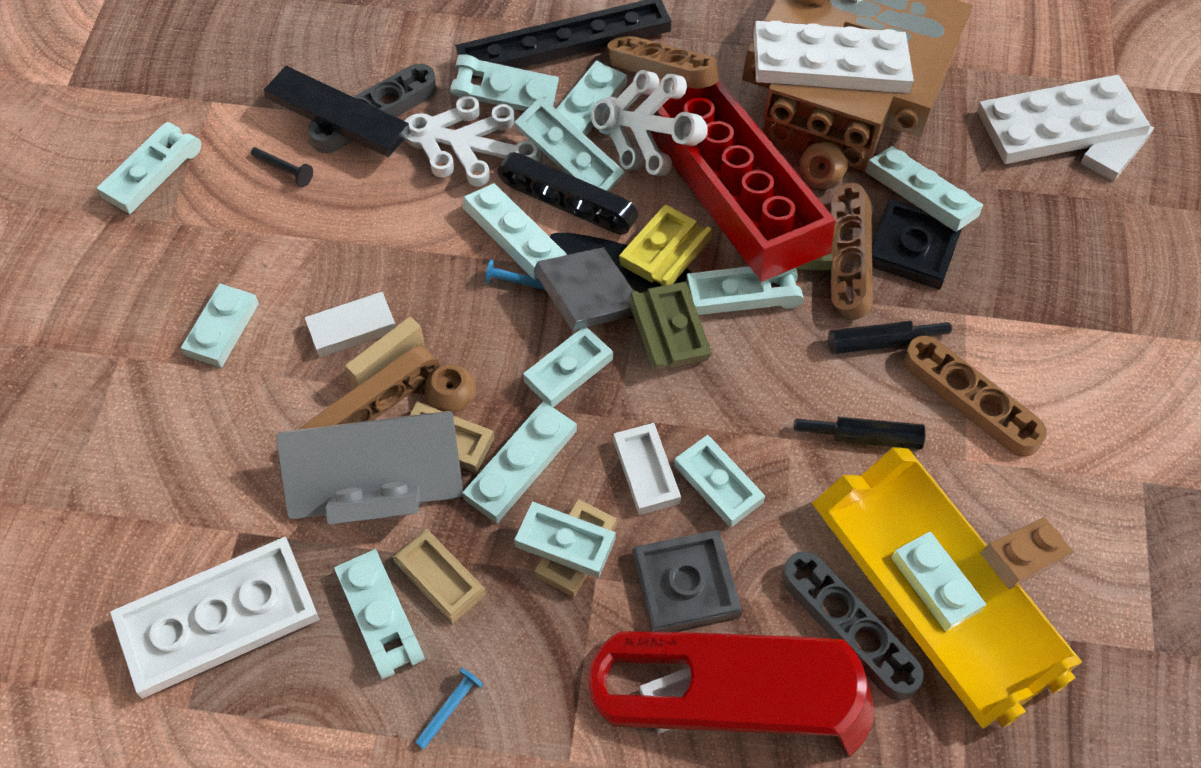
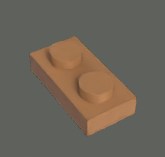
(1026, 552)

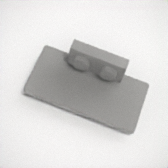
(370, 467)

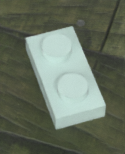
(220, 325)
(568, 366)
(719, 481)
(565, 539)
(938, 581)

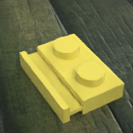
(665, 246)

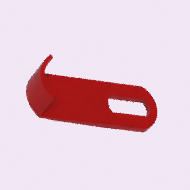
(742, 685)

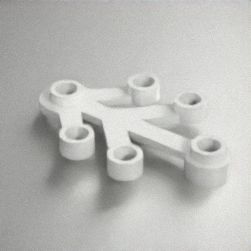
(611, 116)
(428, 130)

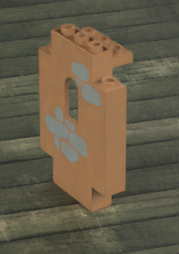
(854, 117)

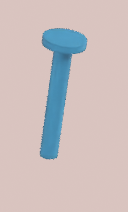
(510, 276)
(448, 707)

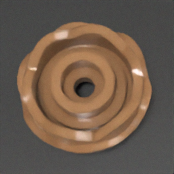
(834, 161)
(451, 399)

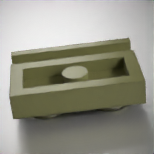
(669, 326)

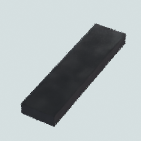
(337, 111)

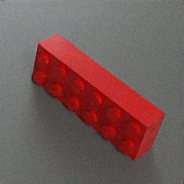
(747, 185)

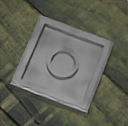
(586, 287)
(686, 582)

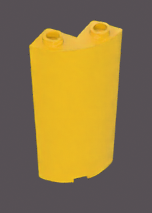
(988, 660)

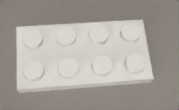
(832, 57)
(1062, 118)
(213, 617)

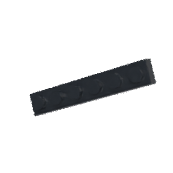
(570, 35)

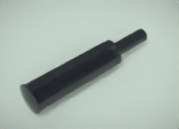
(881, 336)
(867, 431)

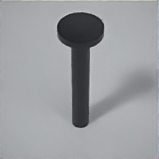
(302, 174)

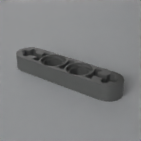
(396, 85)
(857, 619)

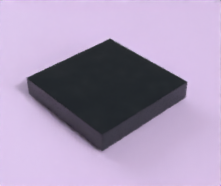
(913, 244)

